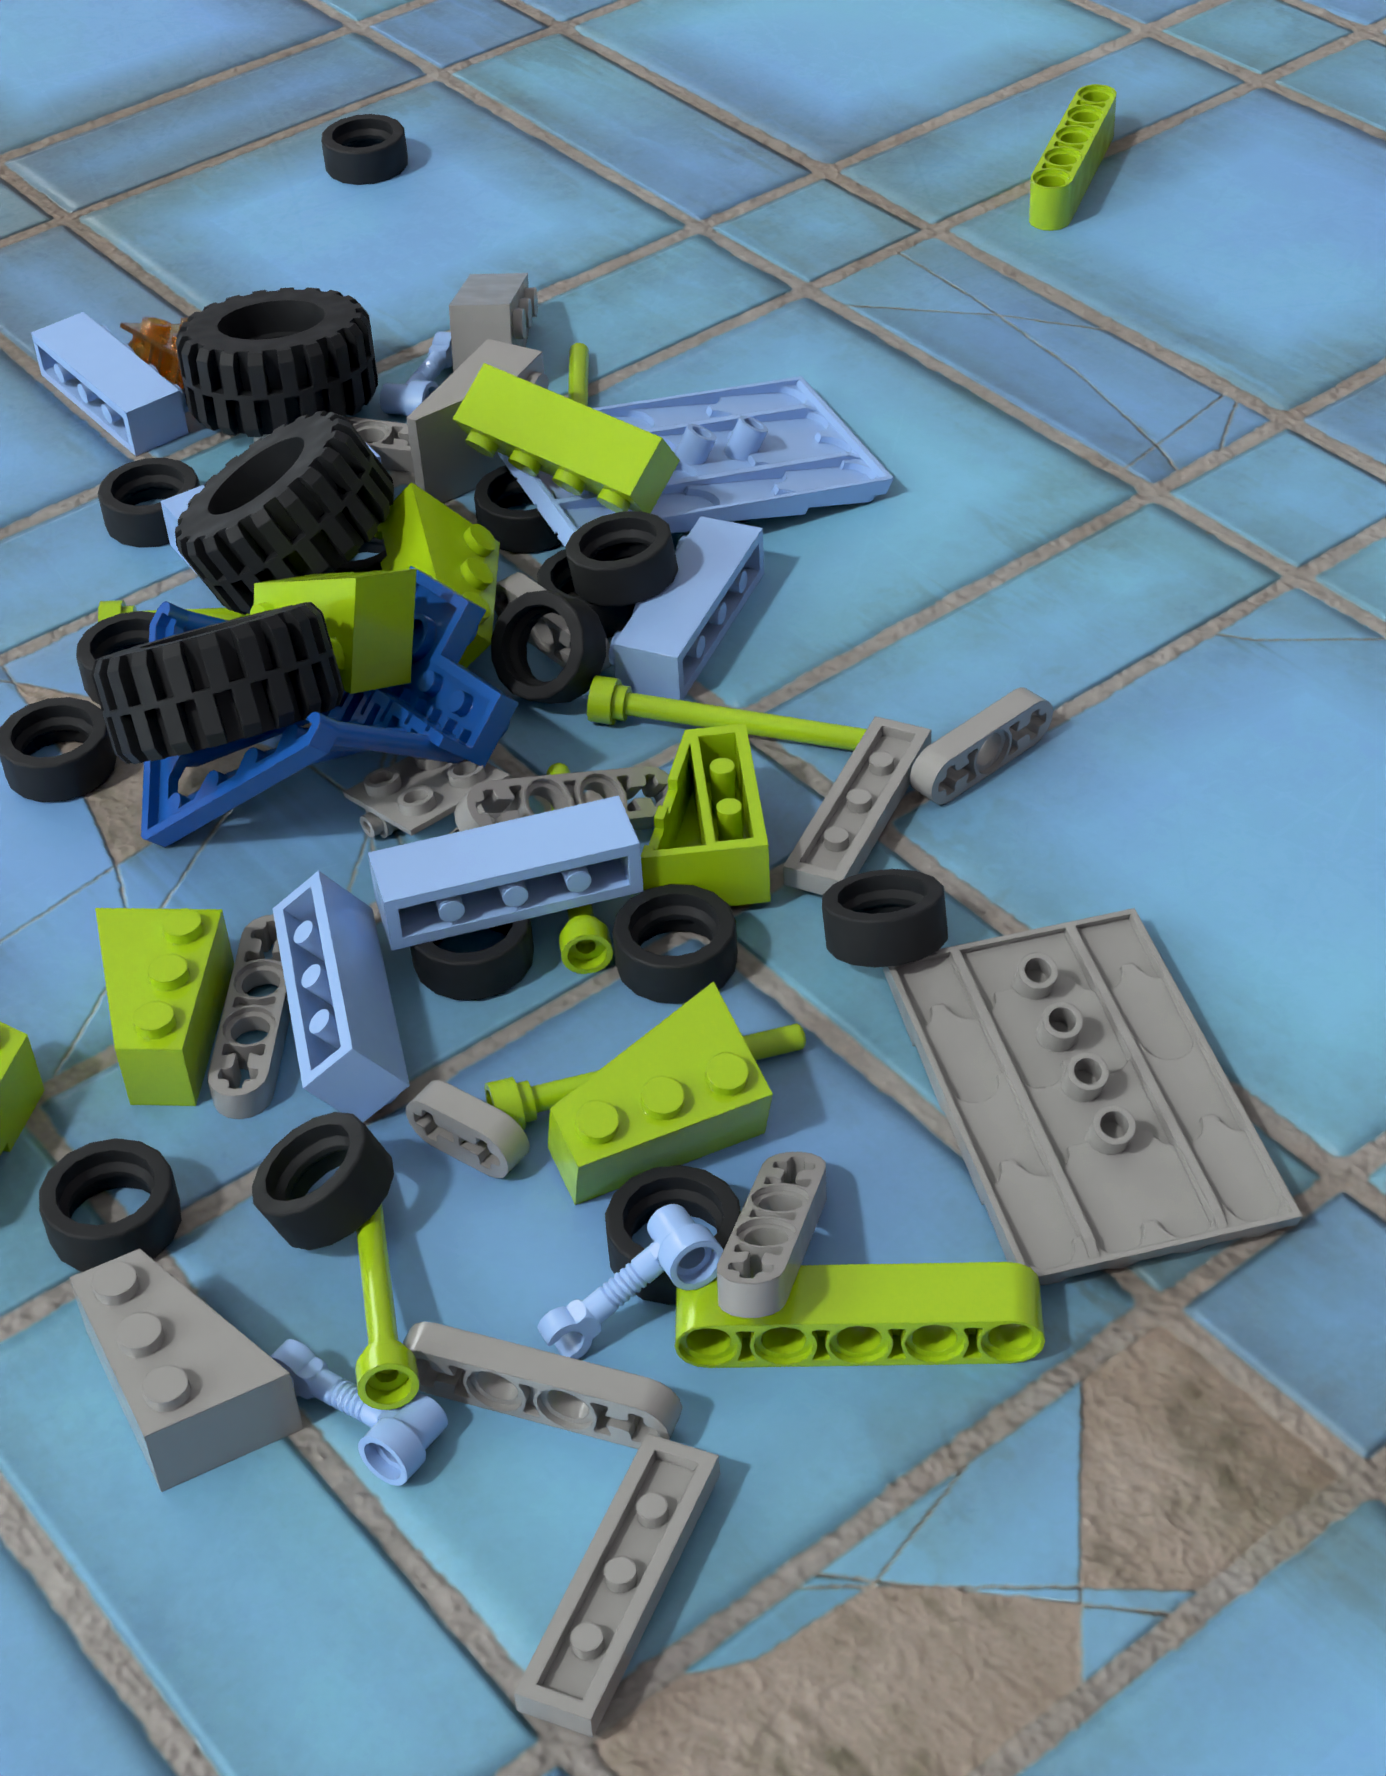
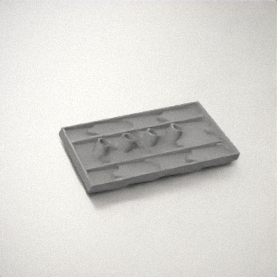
(1087, 1098)

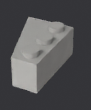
(491, 308)
(181, 1370)

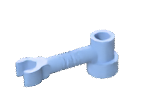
(406, 397)
(679, 1248)
(397, 1436)

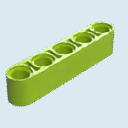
(1072, 157)
(874, 1318)

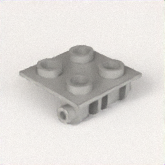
(415, 793)

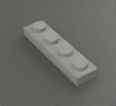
(856, 806)
(617, 1586)

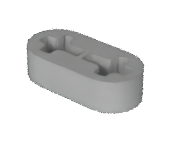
(467, 1129)

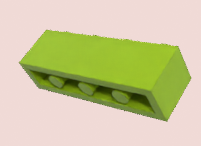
(566, 441)

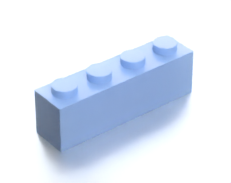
(111, 383)
(682, 626)
(506, 872)
(339, 998)

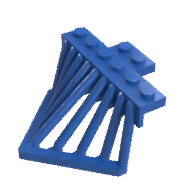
(436, 717)

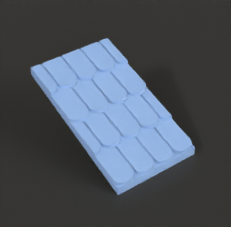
(740, 456)

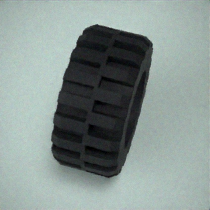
(276, 359)
(285, 509)
(218, 683)

